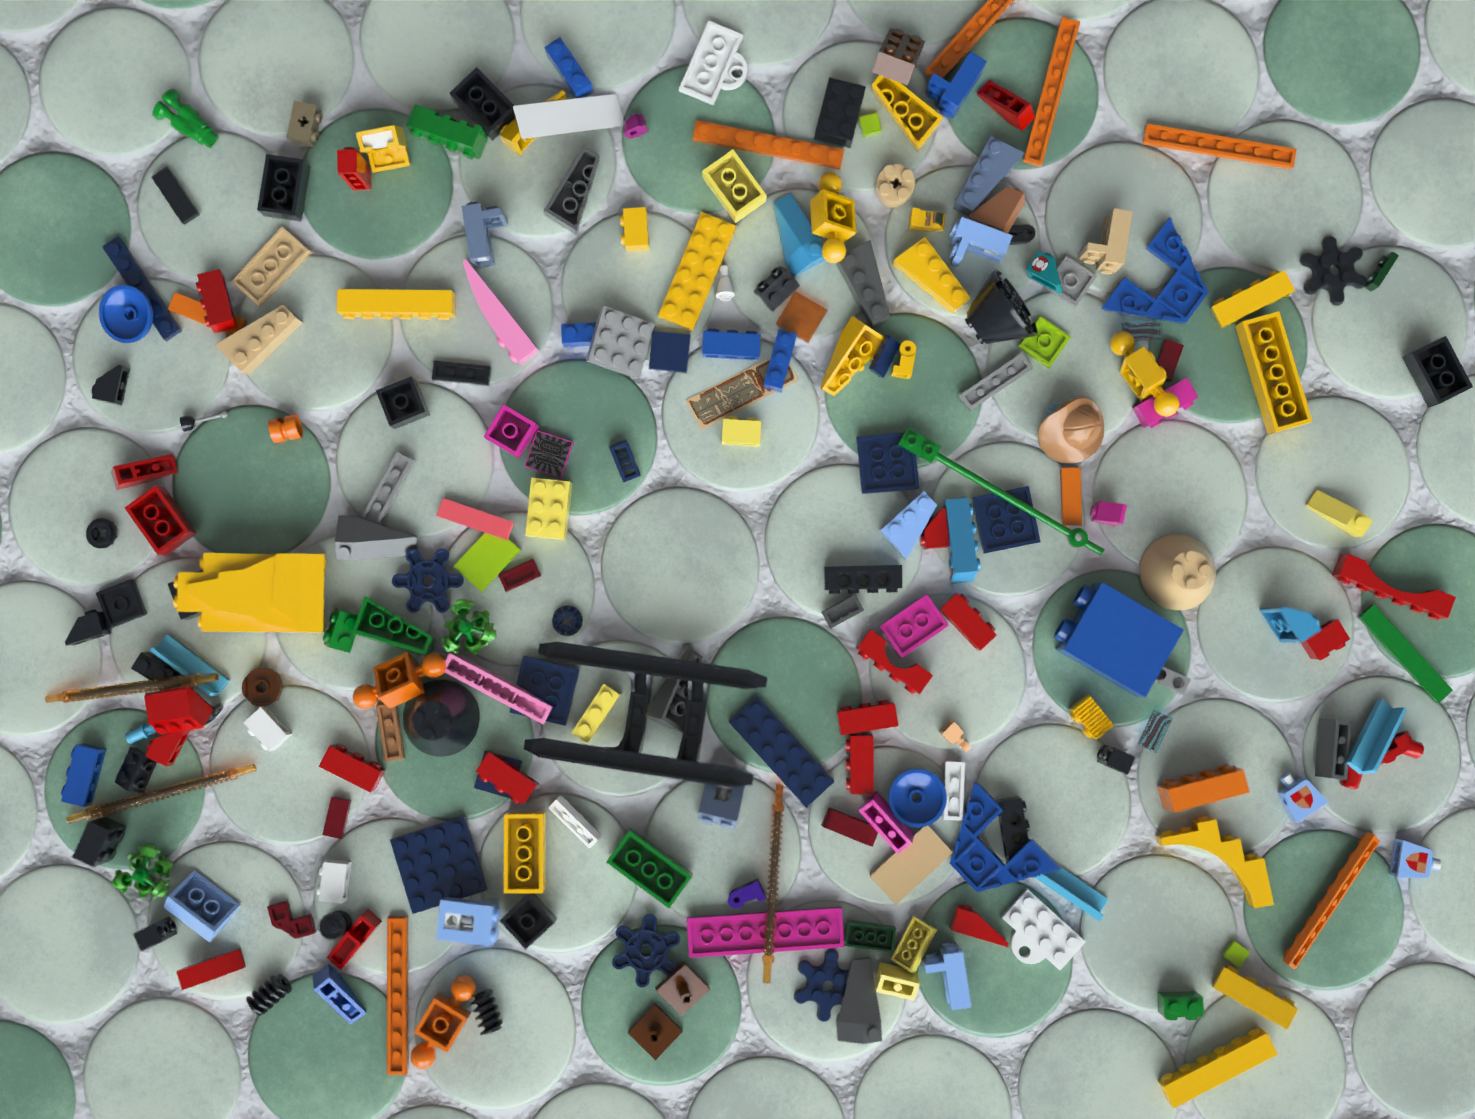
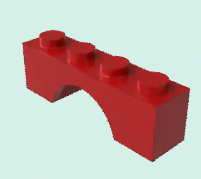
(913, 677)

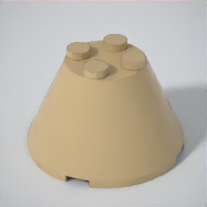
(1177, 572)

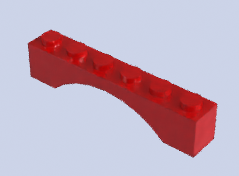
(1357, 572)

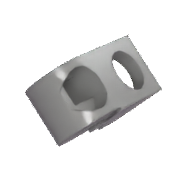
(1173, 680)

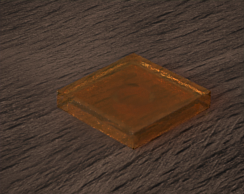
(801, 317)

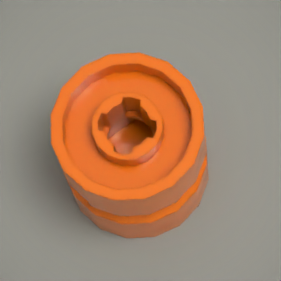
(287, 428)

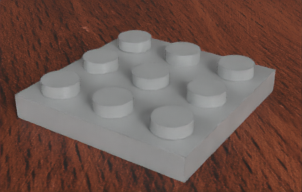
(620, 342)

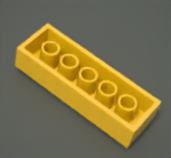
(1273, 373)

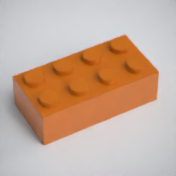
(1202, 788)

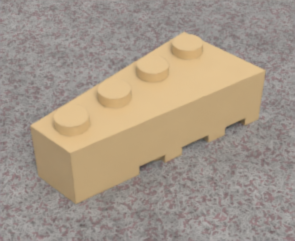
(259, 339)

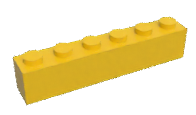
(396, 303)
(1217, 1067)

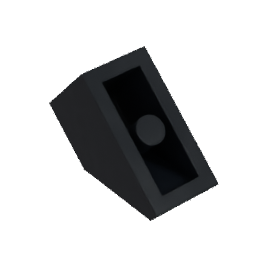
(111, 386)
(87, 628)

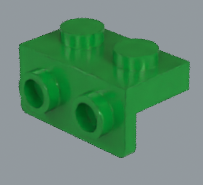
(339, 633)

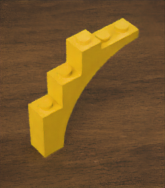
(1249, 870)

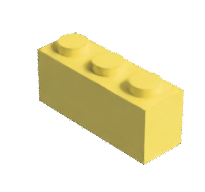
(596, 713)

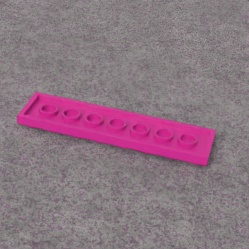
(745, 932)

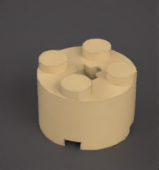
(897, 175)

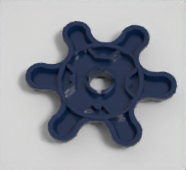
(414, 580)
(635, 958)
(815, 979)

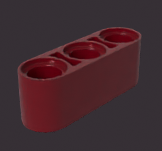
(849, 826)

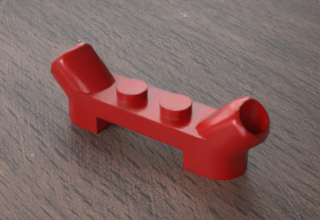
(1400, 744)

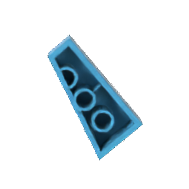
(961, 540)

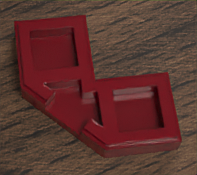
(282, 919)

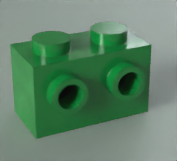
(1180, 1004)

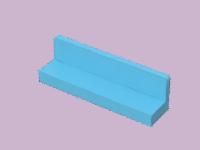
(187, 662)
(1375, 737)
(1075, 892)

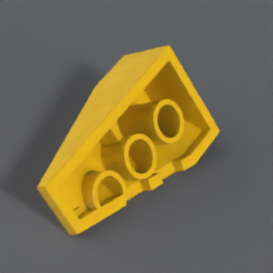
(511, 135)
(854, 349)

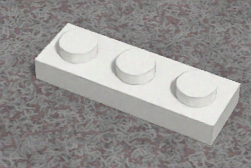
(954, 785)
(575, 821)

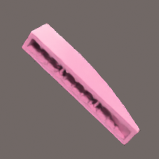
(500, 320)
(497, 687)

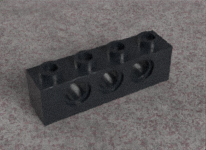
(892, 572)
(1008, 829)

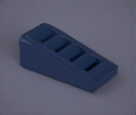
(618, 445)

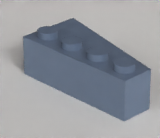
(991, 168)

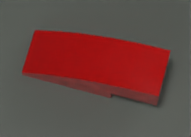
(354, 939)
(210, 969)

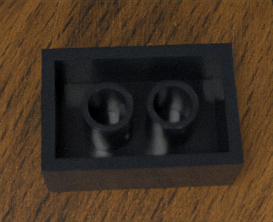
(483, 103)
(839, 112)
(283, 188)
(1437, 371)

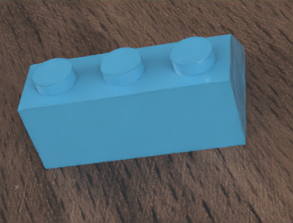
(1291, 624)

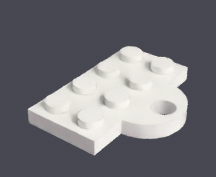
(714, 63)
(1040, 931)

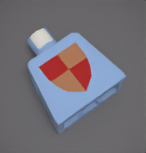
(1299, 797)
(1412, 860)

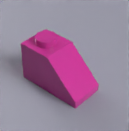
(1108, 513)

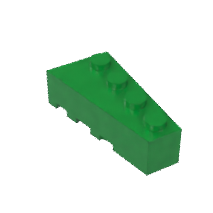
(447, 132)
(388, 628)

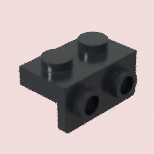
(776, 287)
(135, 771)

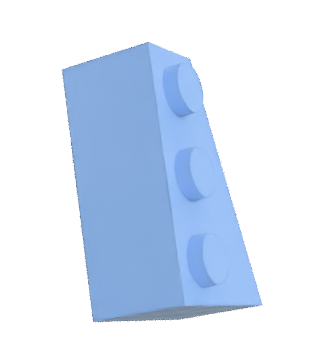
(908, 525)

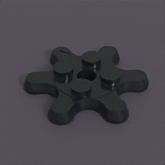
(1324, 279)

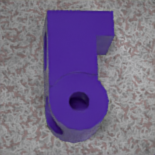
(745, 893)

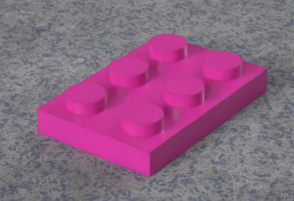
(913, 626)

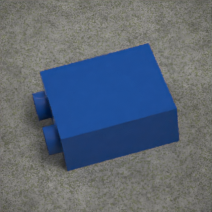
(1117, 638)

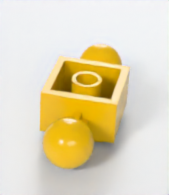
(832, 217)
(1143, 374)

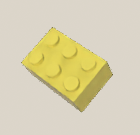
(734, 186)
(548, 508)

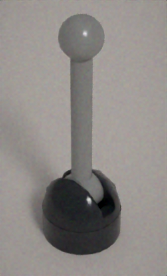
(189, 423)

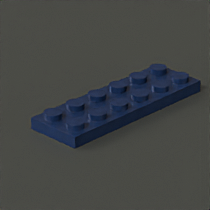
(781, 751)

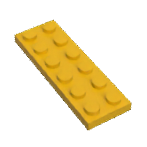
(697, 271)

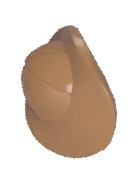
(1072, 431)

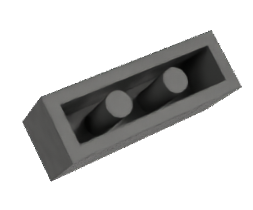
(1333, 748)

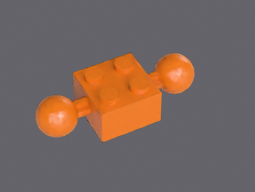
(398, 680)
(442, 1022)

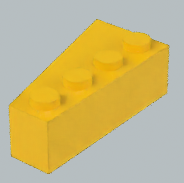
(907, 110)
(930, 272)
(1252, 299)
(1255, 997)

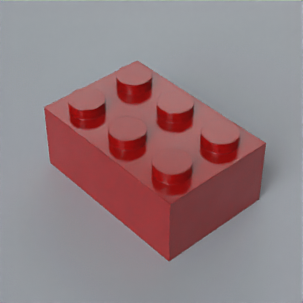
(160, 520)

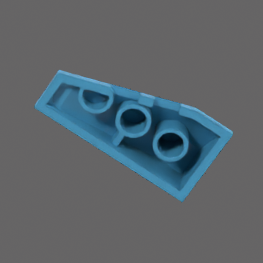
(799, 245)

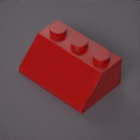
(176, 710)

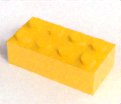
(525, 852)

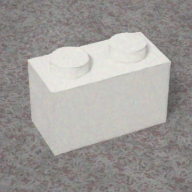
(267, 728)
(334, 881)

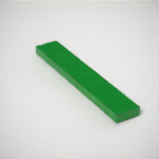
(1405, 653)

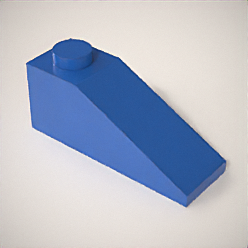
(337, 994)

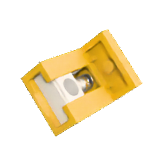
(384, 147)

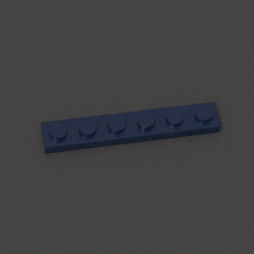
(134, 276)

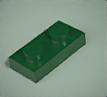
(1384, 265)

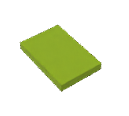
(486, 560)

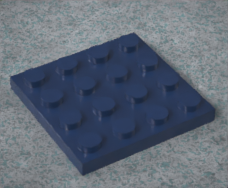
(438, 864)

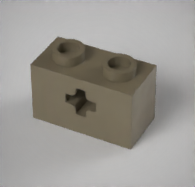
(300, 116)

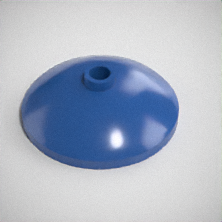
(117, 316)
(927, 807)

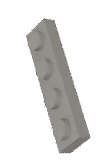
(995, 382)
(388, 488)

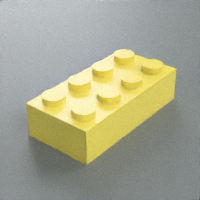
(914, 944)

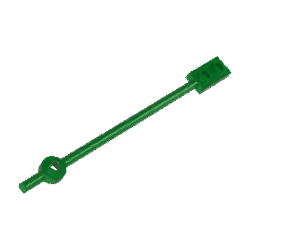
(929, 450)

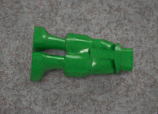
(187, 121)

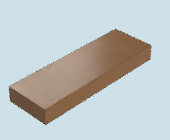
(390, 733)

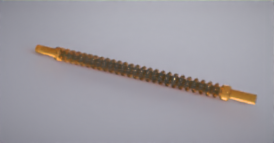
(130, 688)
(92, 813)
(767, 958)

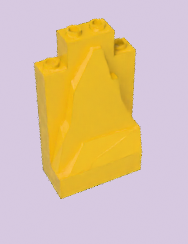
(255, 592)

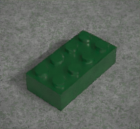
(870, 936)

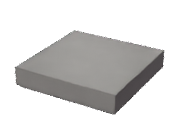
(1074, 280)

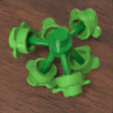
(462, 626)
(141, 874)

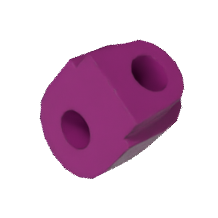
(635, 126)

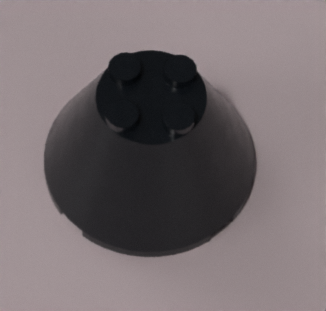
(999, 312)
(441, 718)

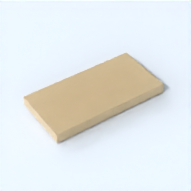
(271, 266)
(906, 870)

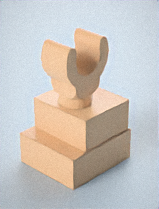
(953, 733)

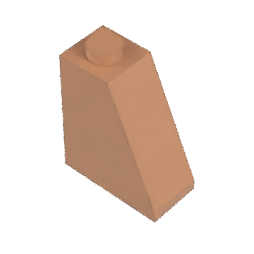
(1000, 210)

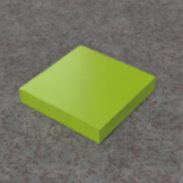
(1046, 344)

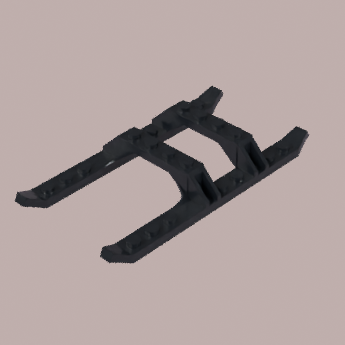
(628, 754)

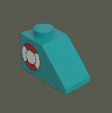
(1044, 271)

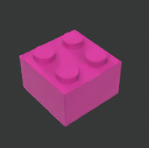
(511, 431)

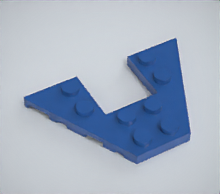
(1180, 294)
(979, 863)

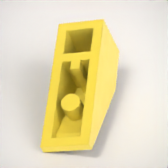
(1339, 514)

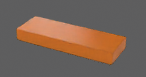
(1071, 496)

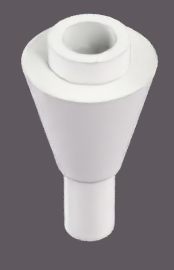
(725, 290)

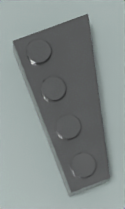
(572, 194)
(864, 282)

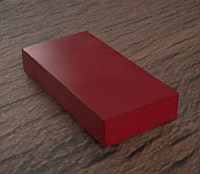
(1169, 357)
(519, 575)
(336, 817)

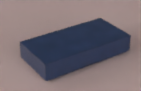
(884, 356)

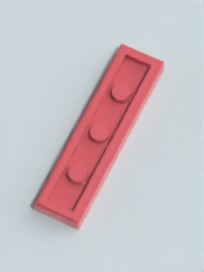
(475, 519)

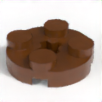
(255, 695)

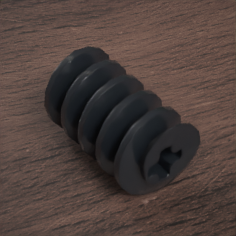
(270, 995)
(487, 1012)

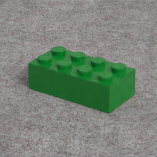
(649, 868)

